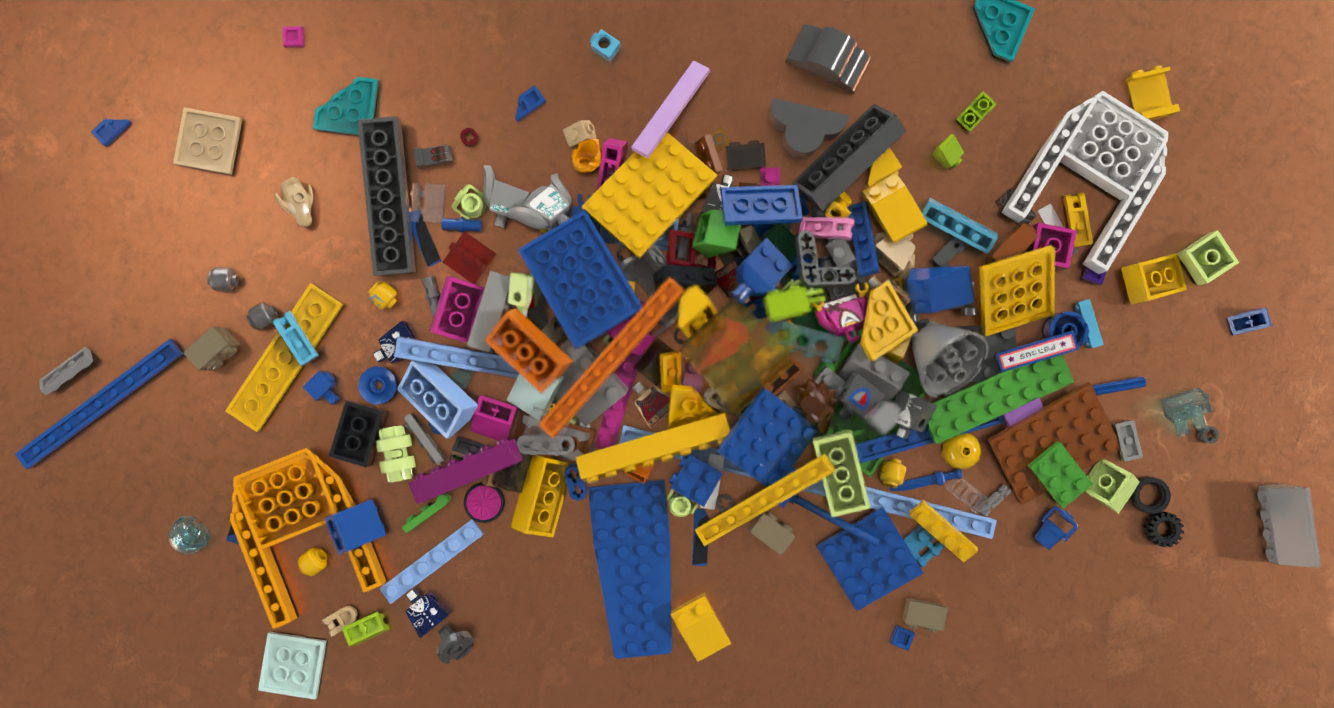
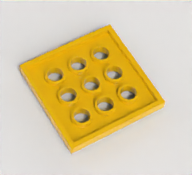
(1026, 313)

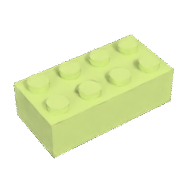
(845, 486)

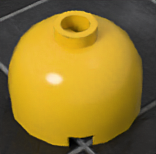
(953, 449)

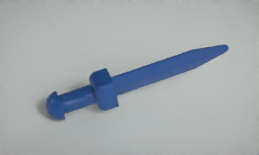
(938, 478)

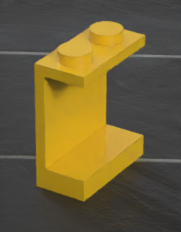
(1150, 93)

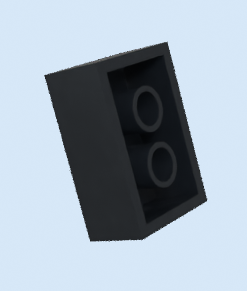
(357, 433)

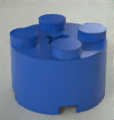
(1070, 321)

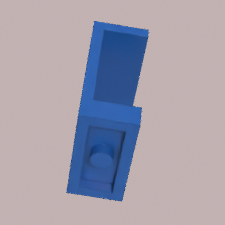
(355, 526)

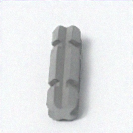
(995, 499)

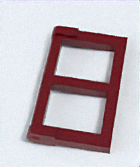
(670, 258)

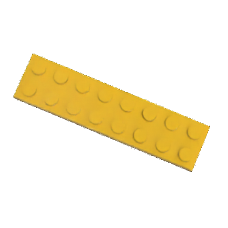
(278, 365)

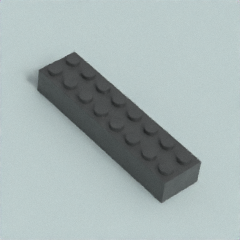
(386, 196)

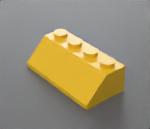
(694, 310)
(541, 497)

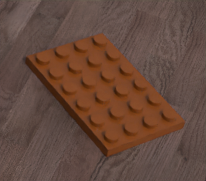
(1073, 420)

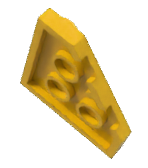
(885, 322)
(687, 407)

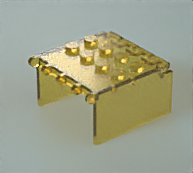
(737, 354)

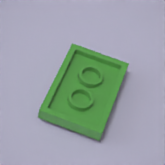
(1060, 474)

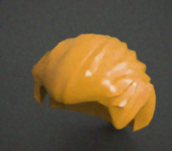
(587, 156)

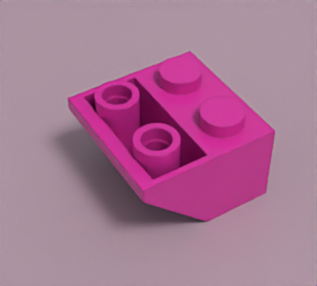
(493, 418)

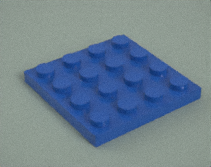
(767, 438)
(870, 570)

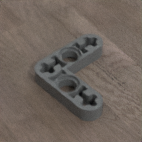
(816, 272)

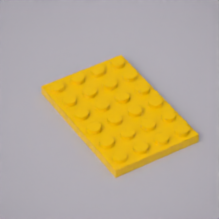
(649, 194)

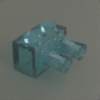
(1186, 406)

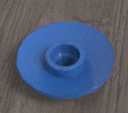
(368, 382)

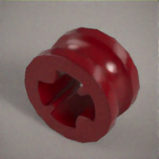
(472, 142)

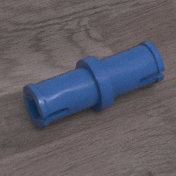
(462, 224)

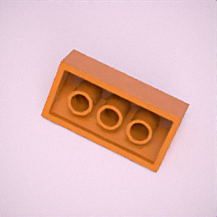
(528, 350)

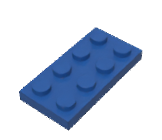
(761, 205)

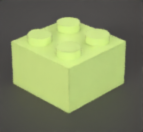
(1207, 258)

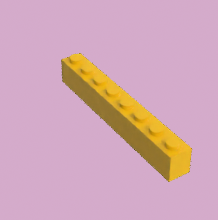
(653, 448)

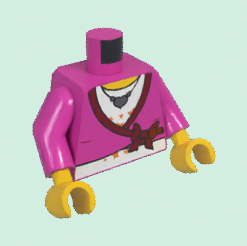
(844, 315)

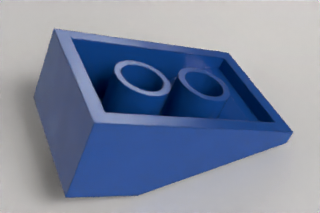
(939, 288)

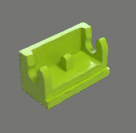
(365, 629)

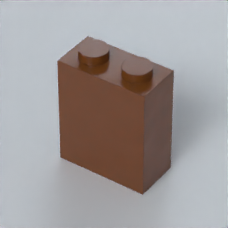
(1012, 244)

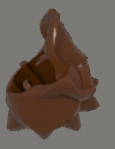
(817, 402)

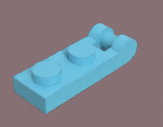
(296, 338)

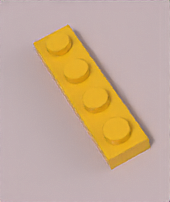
(943, 531)

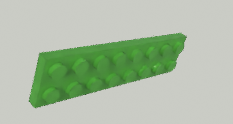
(996, 397)

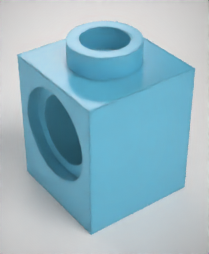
(609, 52)

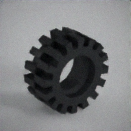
(1175, 531)

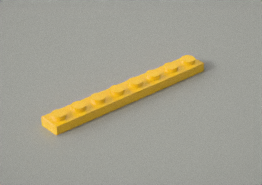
(765, 499)

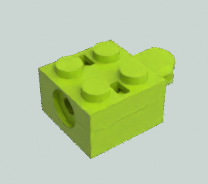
(790, 303)

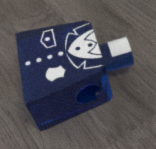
(389, 340)
(425, 611)

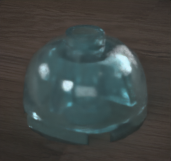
(188, 536)

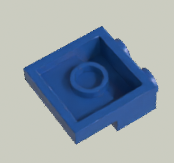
(695, 480)

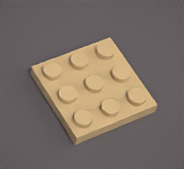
(207, 141)

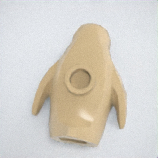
(296, 201)

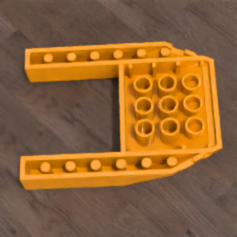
(282, 503)

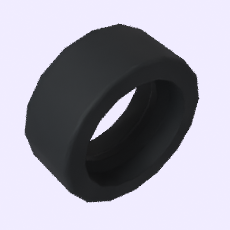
(1164, 497)

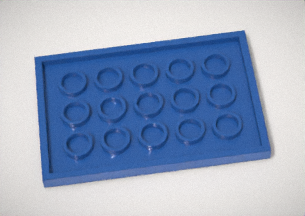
(580, 279)

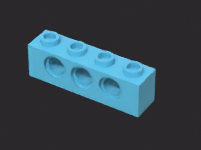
(959, 225)

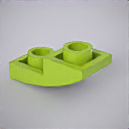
(976, 111)

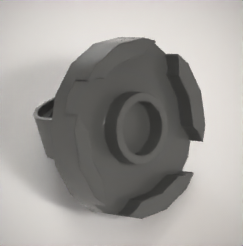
(454, 644)

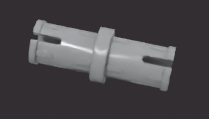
(432, 293)

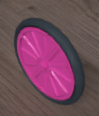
(483, 503)

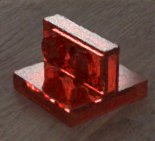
(469, 257)

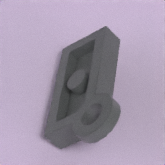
(682, 246)

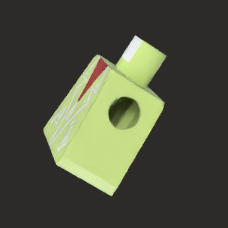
(523, 292)

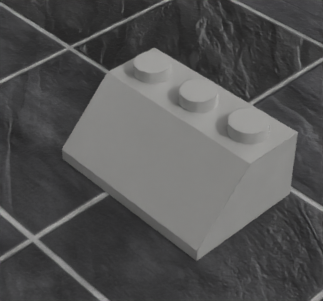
(880, 373)

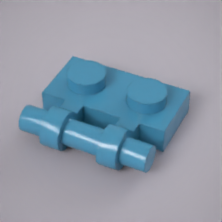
(917, 540)

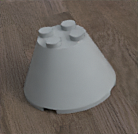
(947, 357)

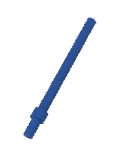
(835, 520)

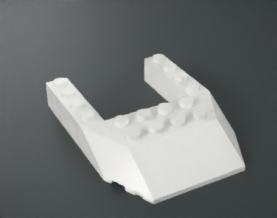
(1112, 150)

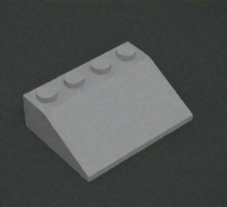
(604, 397)
(1289, 525)

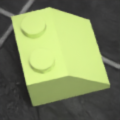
(1111, 485)

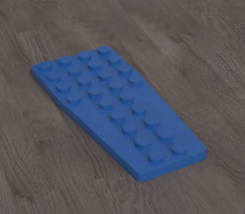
(634, 565)

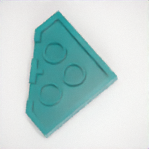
(1004, 25)
(347, 107)

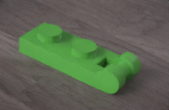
(427, 511)

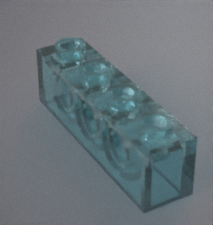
(832, 342)

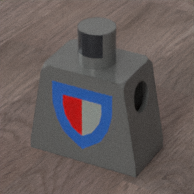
(858, 396)

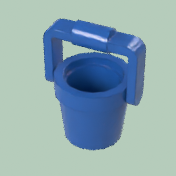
(1050, 533)

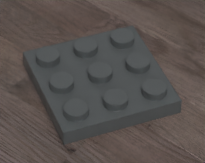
(996, 343)

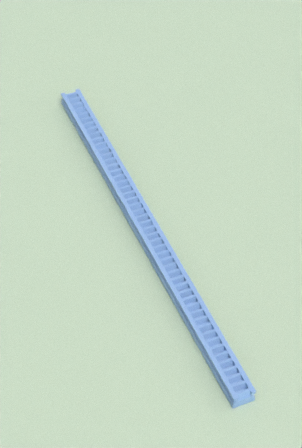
(877, 498)

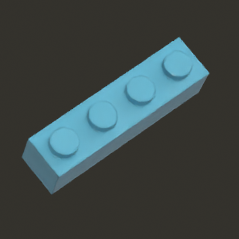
(1085, 309)

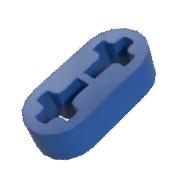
(572, 482)

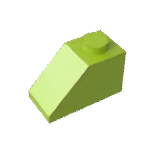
(948, 152)

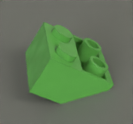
(713, 235)

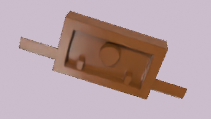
(703, 149)

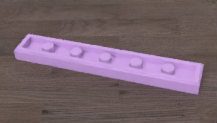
(670, 109)

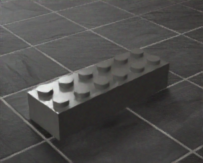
(849, 156)

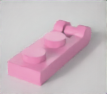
(827, 227)

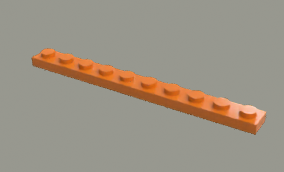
(611, 357)

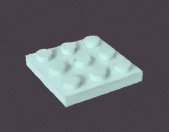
(292, 665)

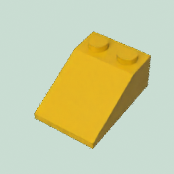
(894, 208)
(1153, 279)
(700, 627)

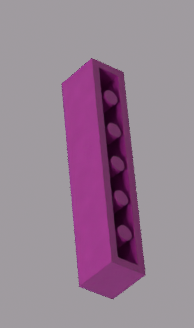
(465, 471)

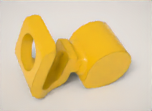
(840, 206)

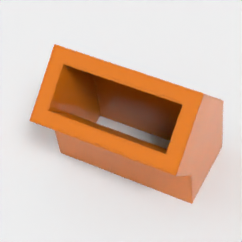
(640, 474)

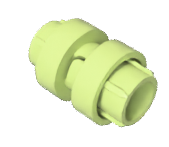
(398, 468)

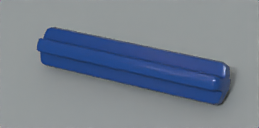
(1117, 386)

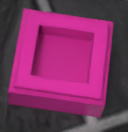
(293, 36)

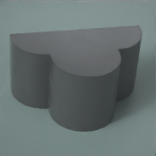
(829, 56)
(804, 126)

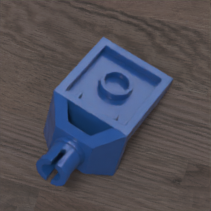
(760, 271)

